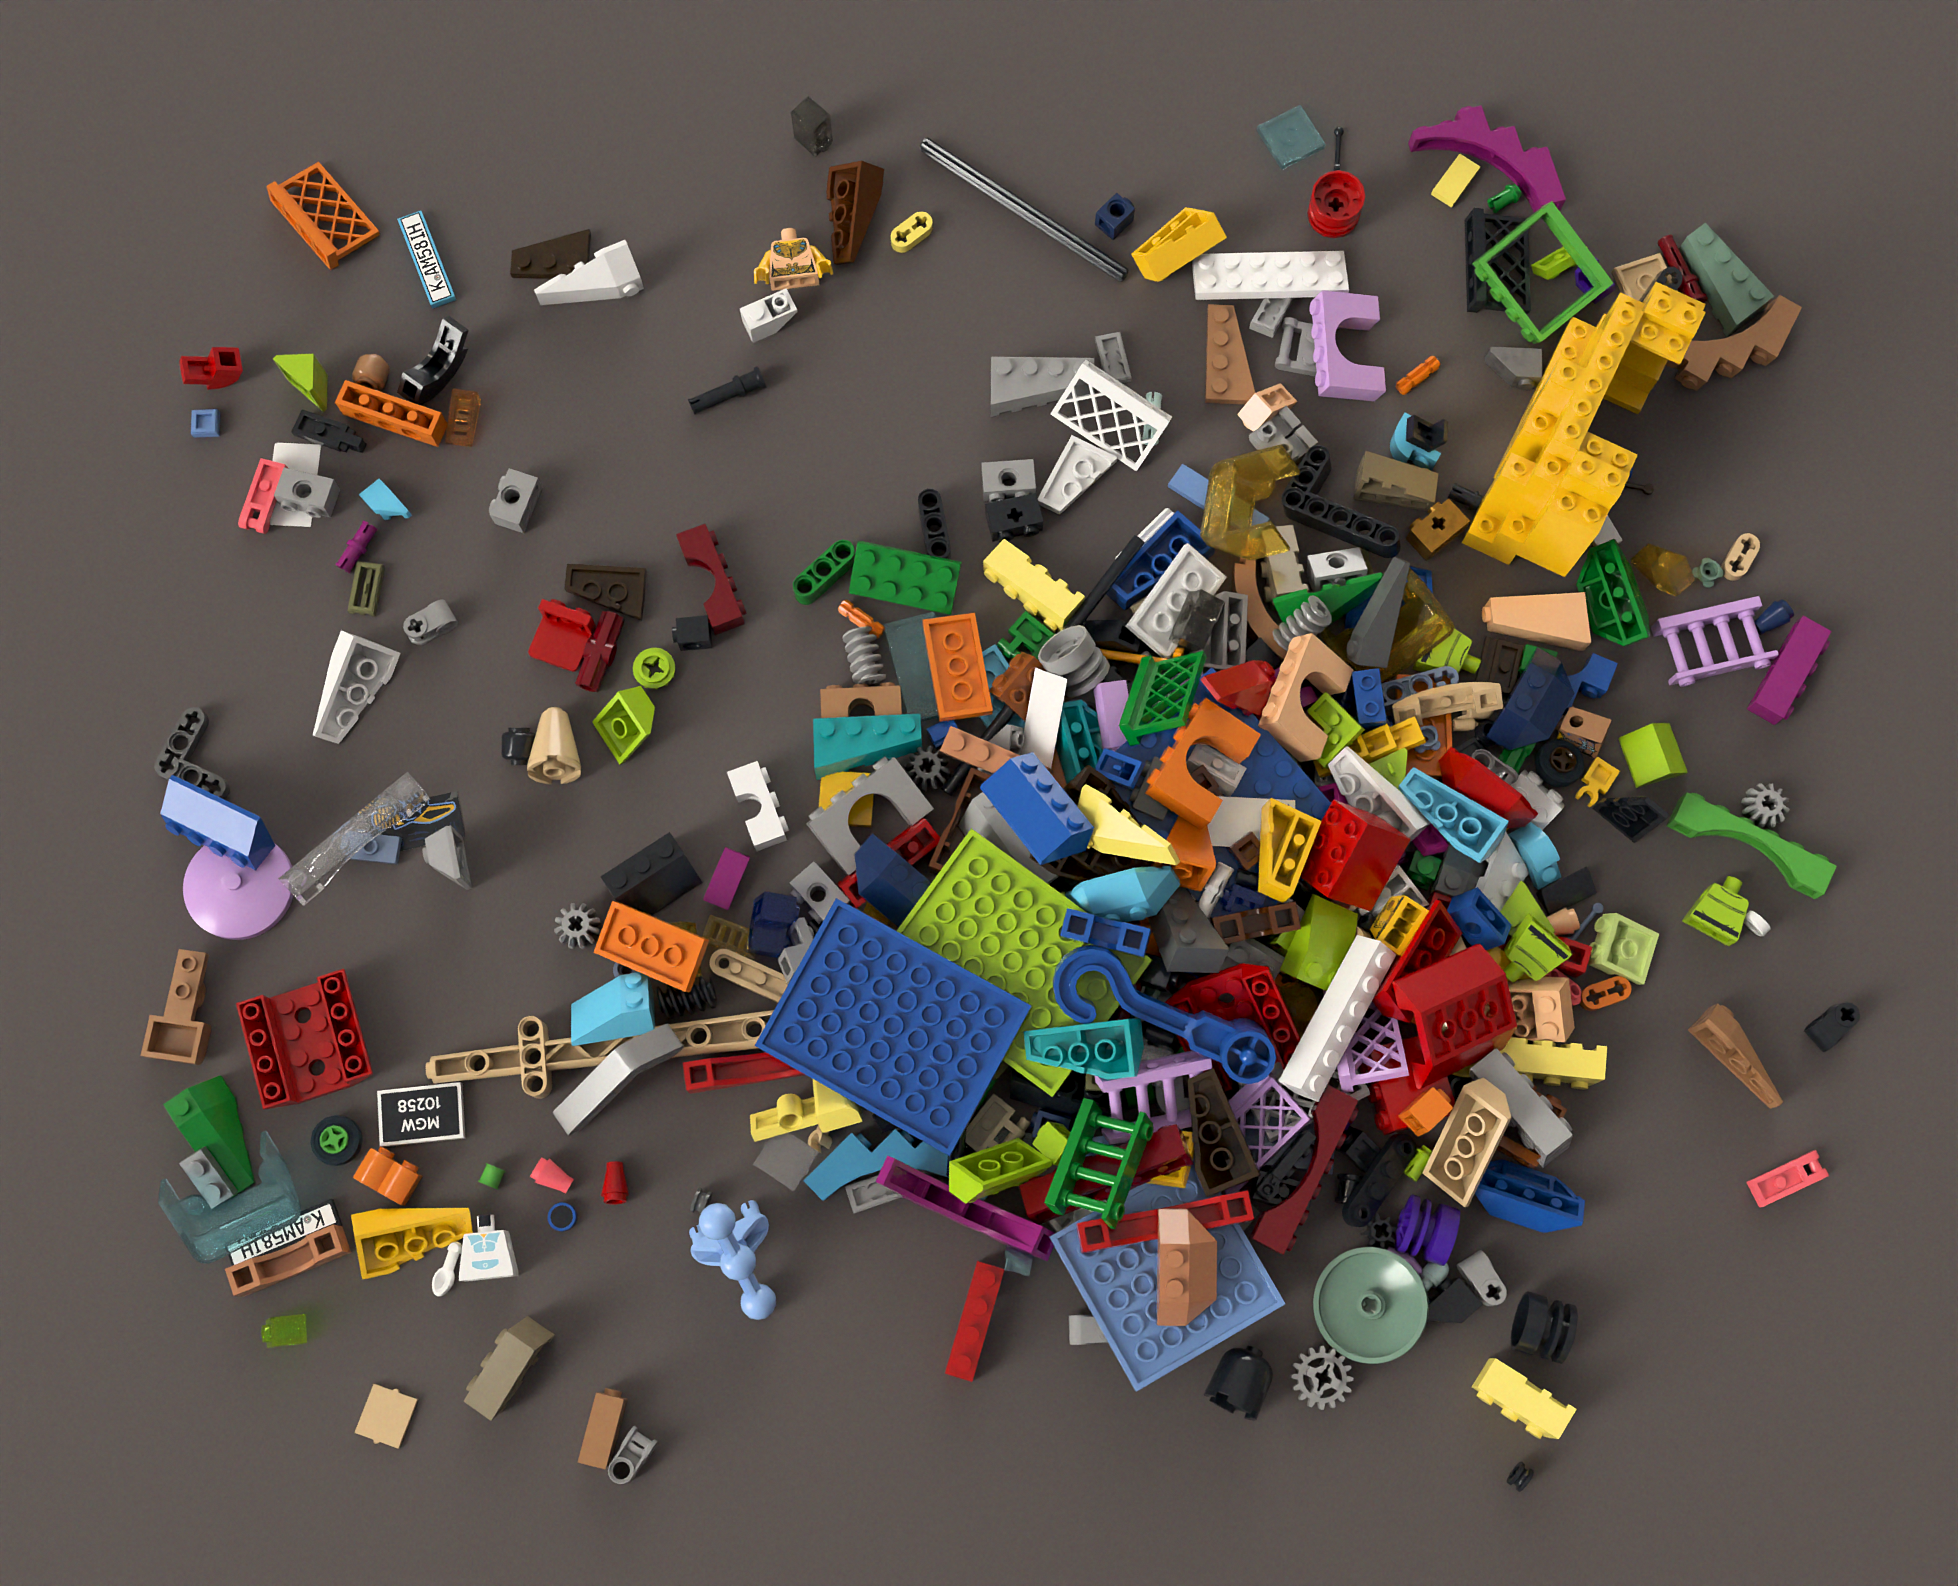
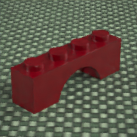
(700, 551)

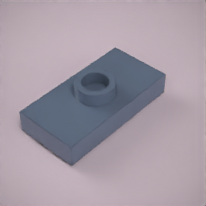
(380, 850)

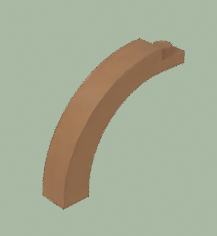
(1258, 620)

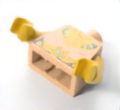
(792, 263)

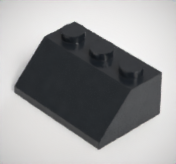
(652, 877)

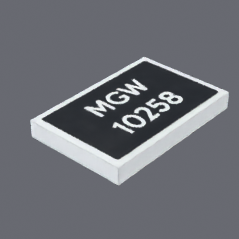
(421, 1114)

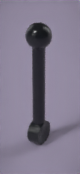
(1338, 132)

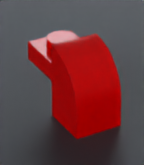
(216, 371)

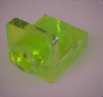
(284, 1331)

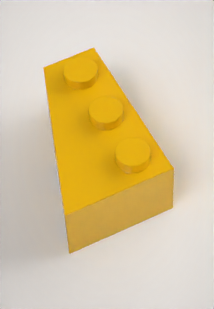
(1284, 848)

